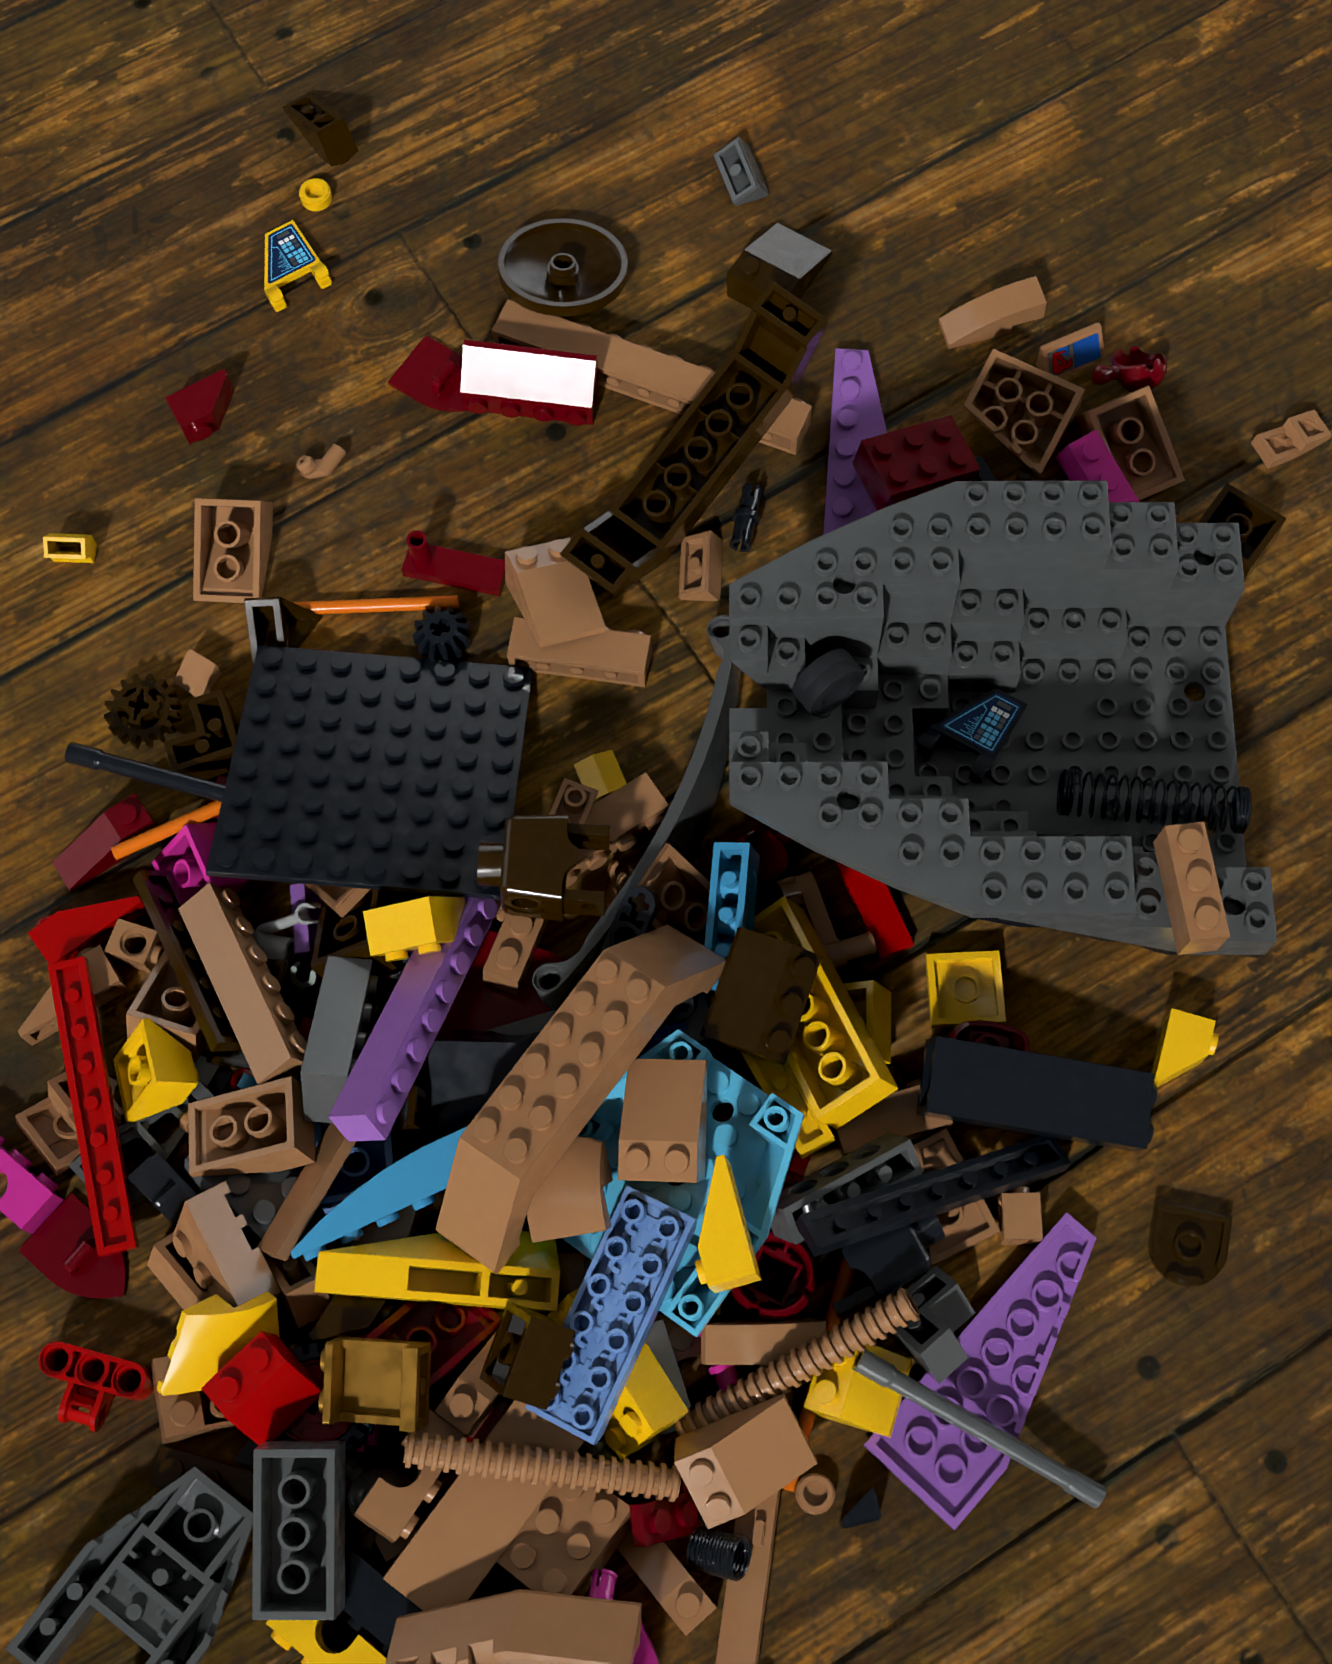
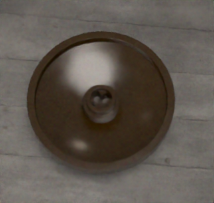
(562, 267)

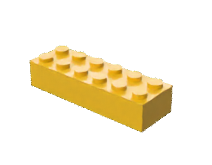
(832, 1046)

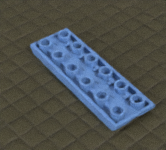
(617, 1310)

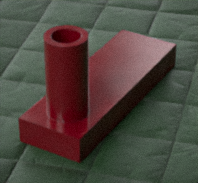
(452, 566)

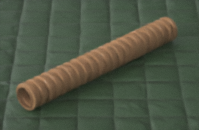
(805, 1362)
(542, 1466)

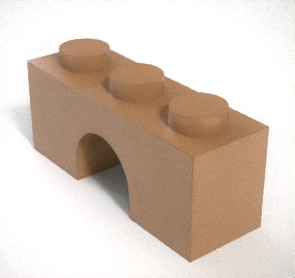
(392, 1508)

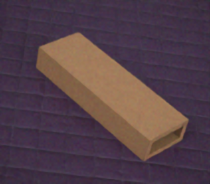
(475, 1519)

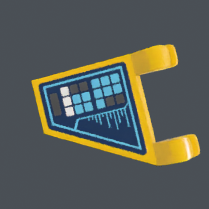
(287, 259)

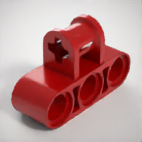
(91, 1394)

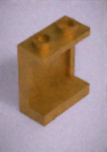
(376, 1382)

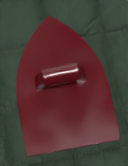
(431, 376)
(68, 1254)

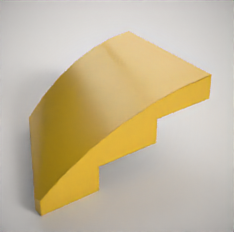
(211, 1336)

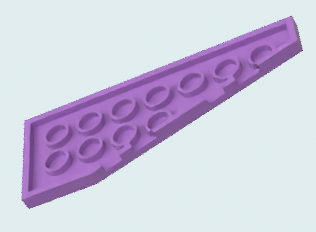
(1006, 1362)

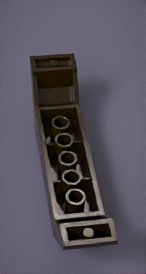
(703, 445)

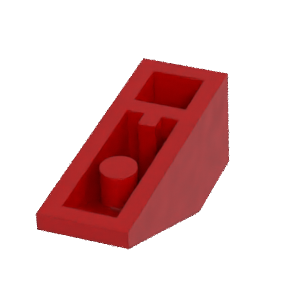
(74, 929)

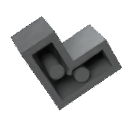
(942, 1312)

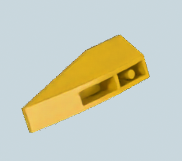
(440, 1272)

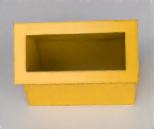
(54, 541)
(601, 773)

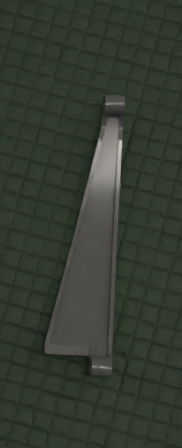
(681, 827)

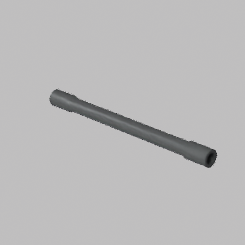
(1069, 1479)

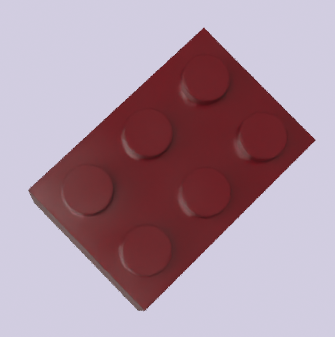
(914, 461)

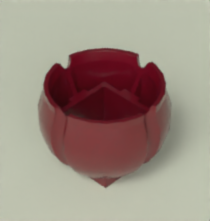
(804, 1281)

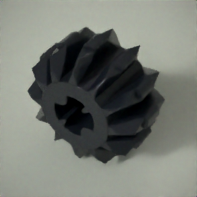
(442, 634)

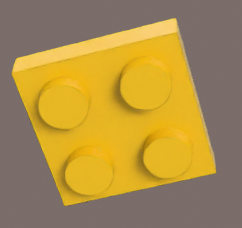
(964, 988)

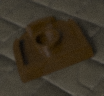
(1188, 1243)

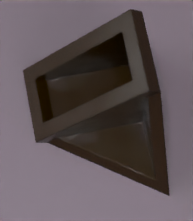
(278, 623)

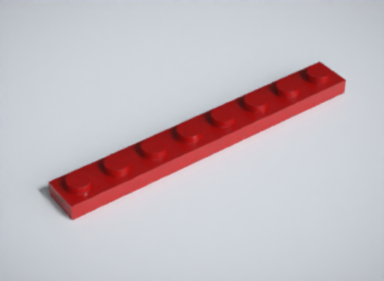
(93, 1107)

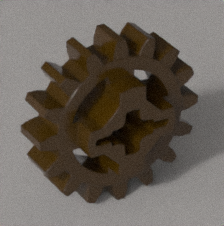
(153, 717)

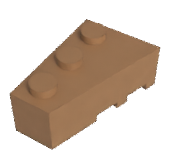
(219, 1250)

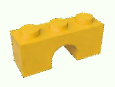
(308, 1640)

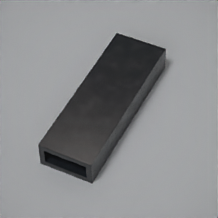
(1036, 1094)

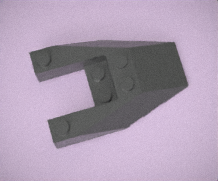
(152, 1575)

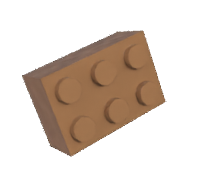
(567, 1540)

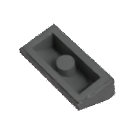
(740, 172)

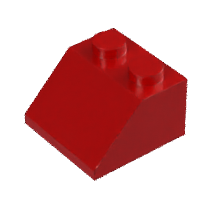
(263, 1389)

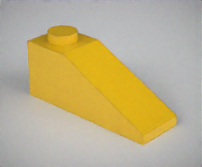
(724, 1236)

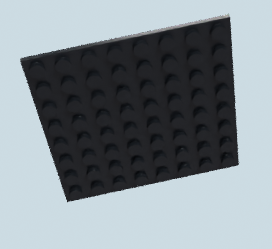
(371, 771)

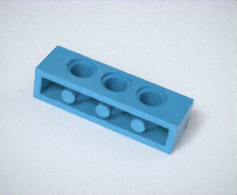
(730, 895)

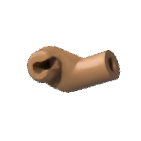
(321, 467)

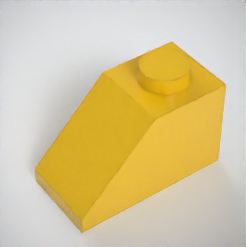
(1182, 1045)

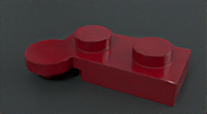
(663, 1520)

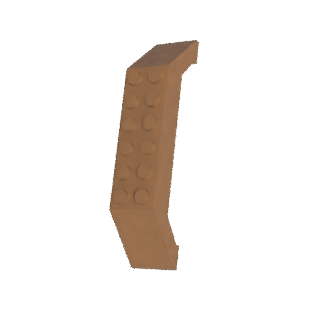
(563, 1084)

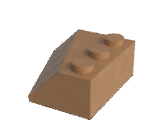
(1024, 408)

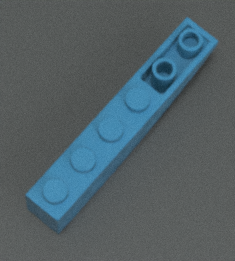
(399, 1185)

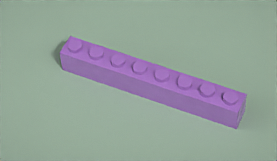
(408, 1029)

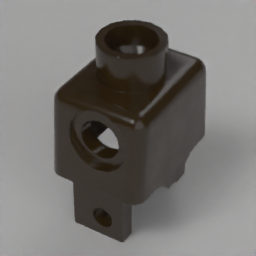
(535, 864)

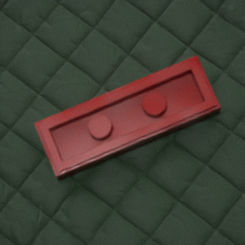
(877, 912)

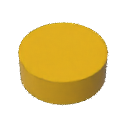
(315, 194)

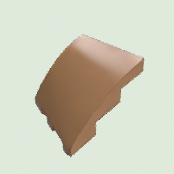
(52, 1125)
(572, 1194)

